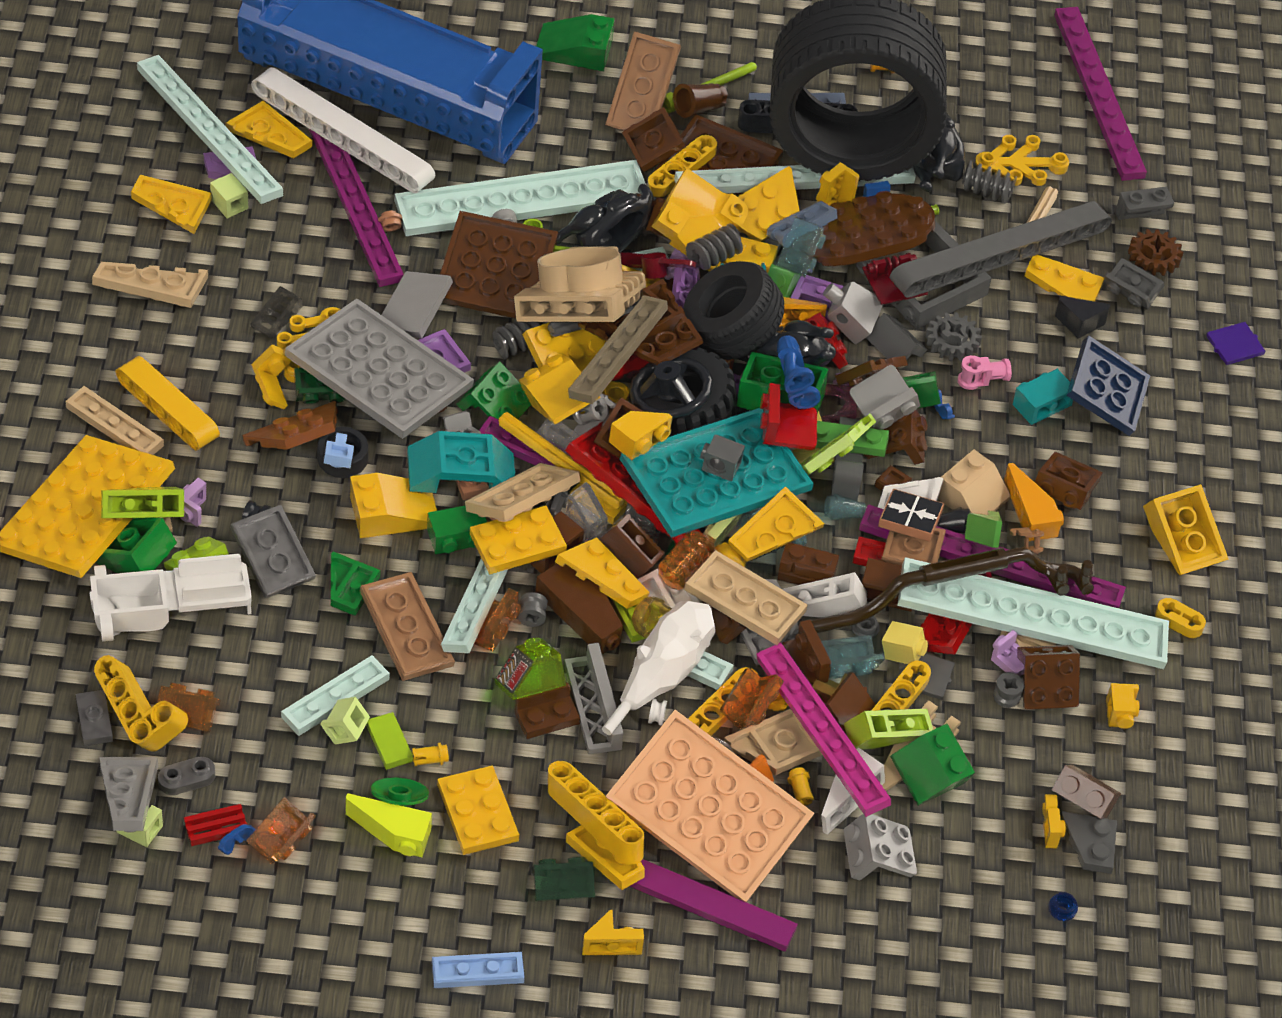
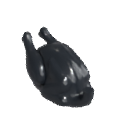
(945, 160)
(611, 221)
(809, 338)

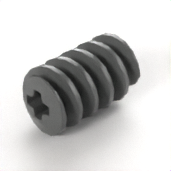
(989, 183)
(715, 247)
(511, 337)

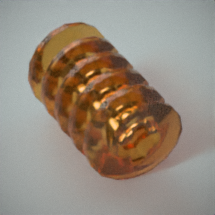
(685, 559)

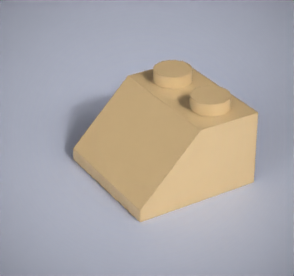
(974, 485)

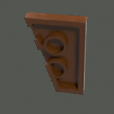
(859, 373)

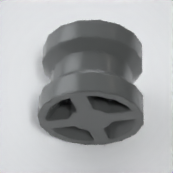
(532, 609)
(1011, 696)

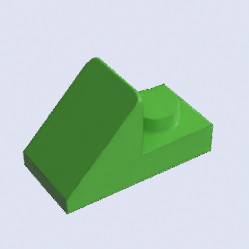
(984, 528)

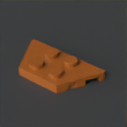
(296, 430)

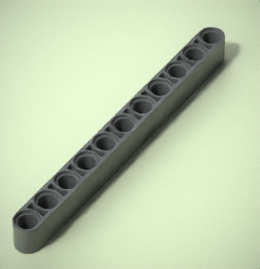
(1000, 249)

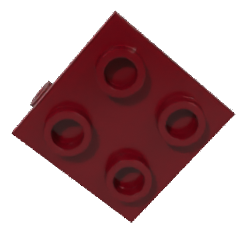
(879, 273)

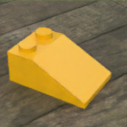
(549, 387)
(387, 506)
(1186, 529)

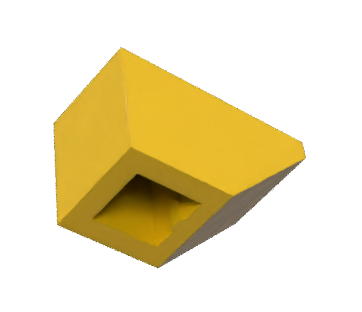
(639, 431)

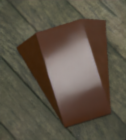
(668, 338)

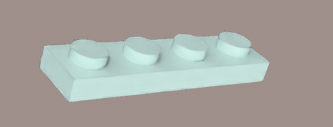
(319, 703)

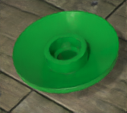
(399, 791)

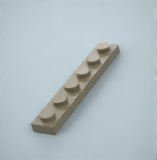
(617, 349)

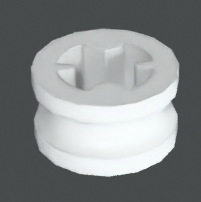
(657, 712)

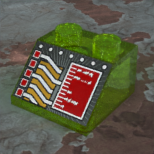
(531, 670)

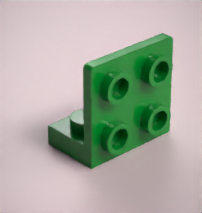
(496, 393)

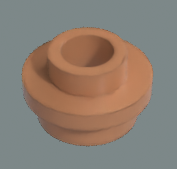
(390, 221)

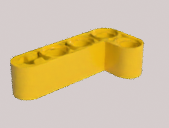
(144, 724)

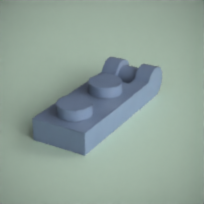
(818, 213)

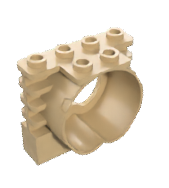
(580, 287)

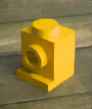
(1122, 705)

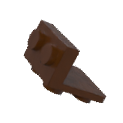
(908, 434)

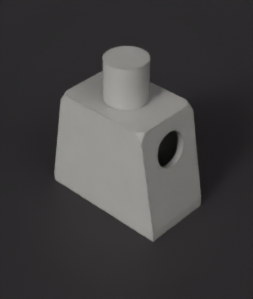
(853, 310)

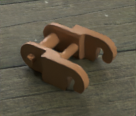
(1029, 534)

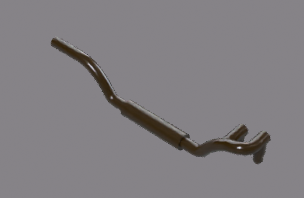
(960, 568)

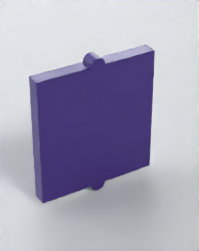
(1235, 343)

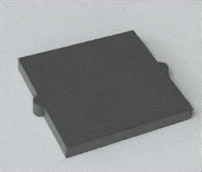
(939, 678)

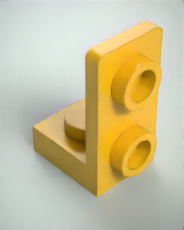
(266, 369)

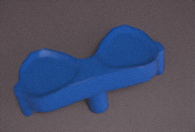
(944, 410)
(240, 833)

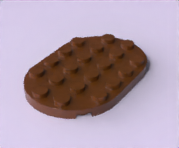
(875, 228)

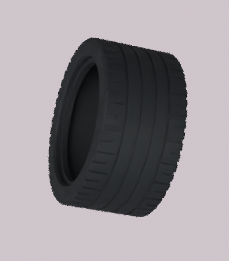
(859, 33)

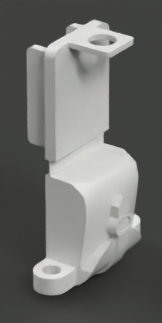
(143, 598)

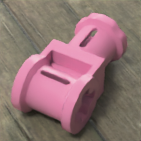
(982, 372)

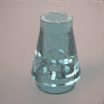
(840, 507)

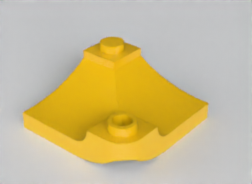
(697, 210)

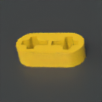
(1181, 617)

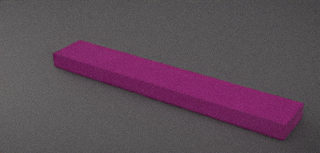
(716, 906)

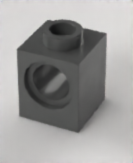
(722, 457)

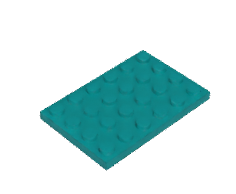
(692, 498)

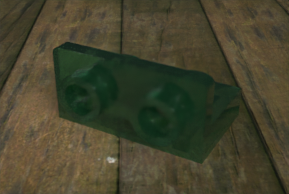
(563, 880)

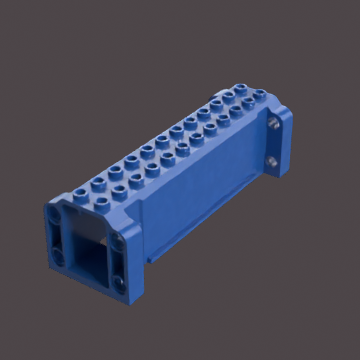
(401, 67)

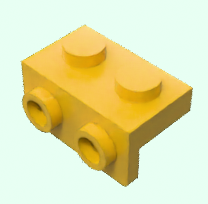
(838, 185)

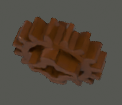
(1155, 252)

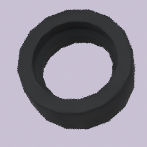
(358, 462)

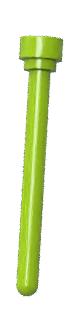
(721, 80)

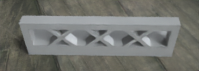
(603, 695)

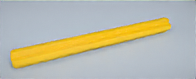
(557, 457)

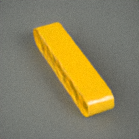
(167, 403)
(596, 812)

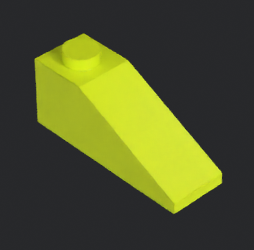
(397, 826)

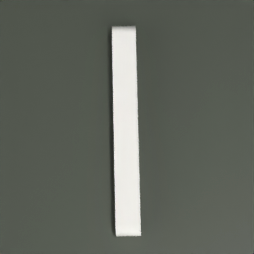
(343, 130)

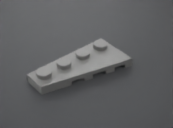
(128, 789)

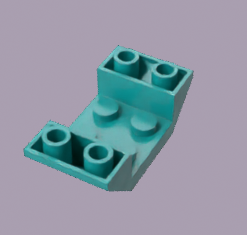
(459, 458)

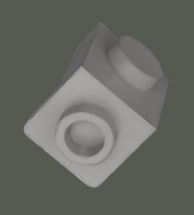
(459, 423)

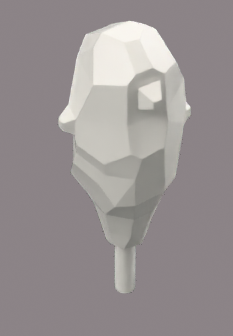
(665, 657)

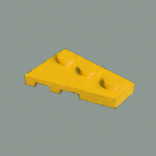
(173, 201)
(775, 525)
(600, 566)
(589, 847)

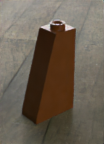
(581, 606)

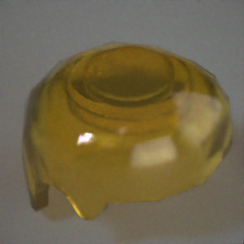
(647, 614)

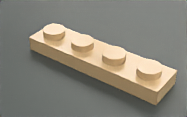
(113, 422)

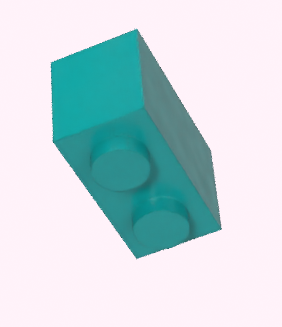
(1042, 396)

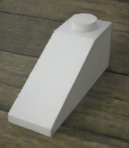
(831, 595)
(839, 801)

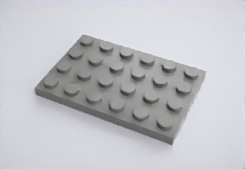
(379, 368)

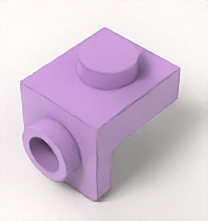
(193, 497)
(1005, 654)

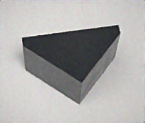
(1081, 315)

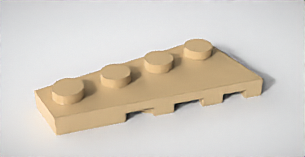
(151, 282)

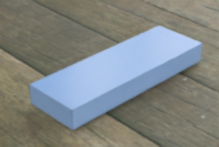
(477, 970)

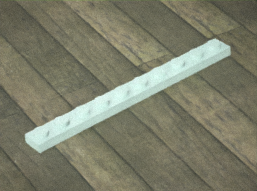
(210, 129)
(743, 179)

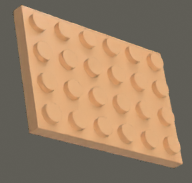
(709, 806)

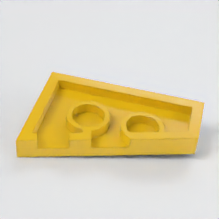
(270, 129)
(1063, 278)

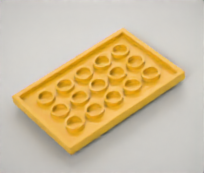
(63, 517)

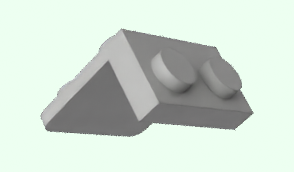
(885, 397)
(878, 843)

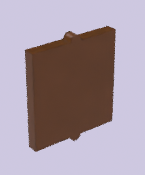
(849, 700)

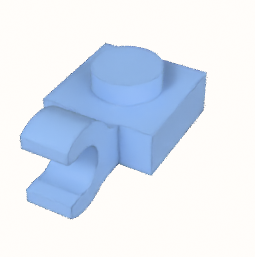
(338, 453)

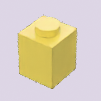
(904, 643)

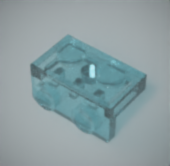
(801, 246)

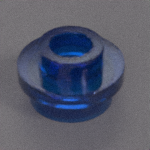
(1063, 900)

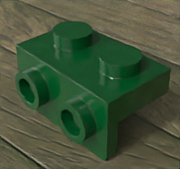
(312, 390)

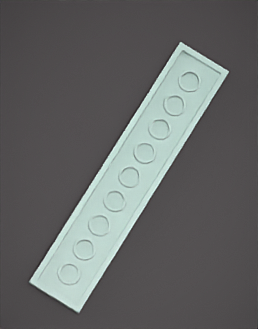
(526, 195)
(1042, 616)

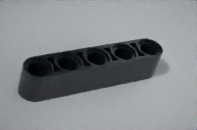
(755, 115)

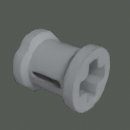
(590, 413)

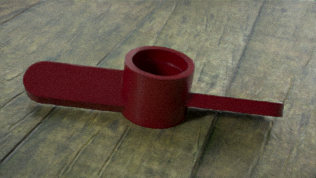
(654, 264)

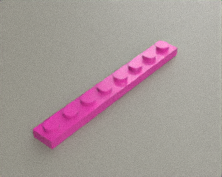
(825, 731)

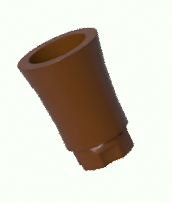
(698, 98)

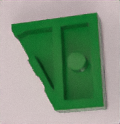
(346, 580)

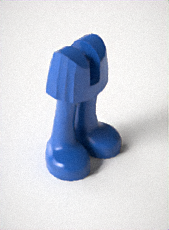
(797, 377)

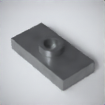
(94, 717)

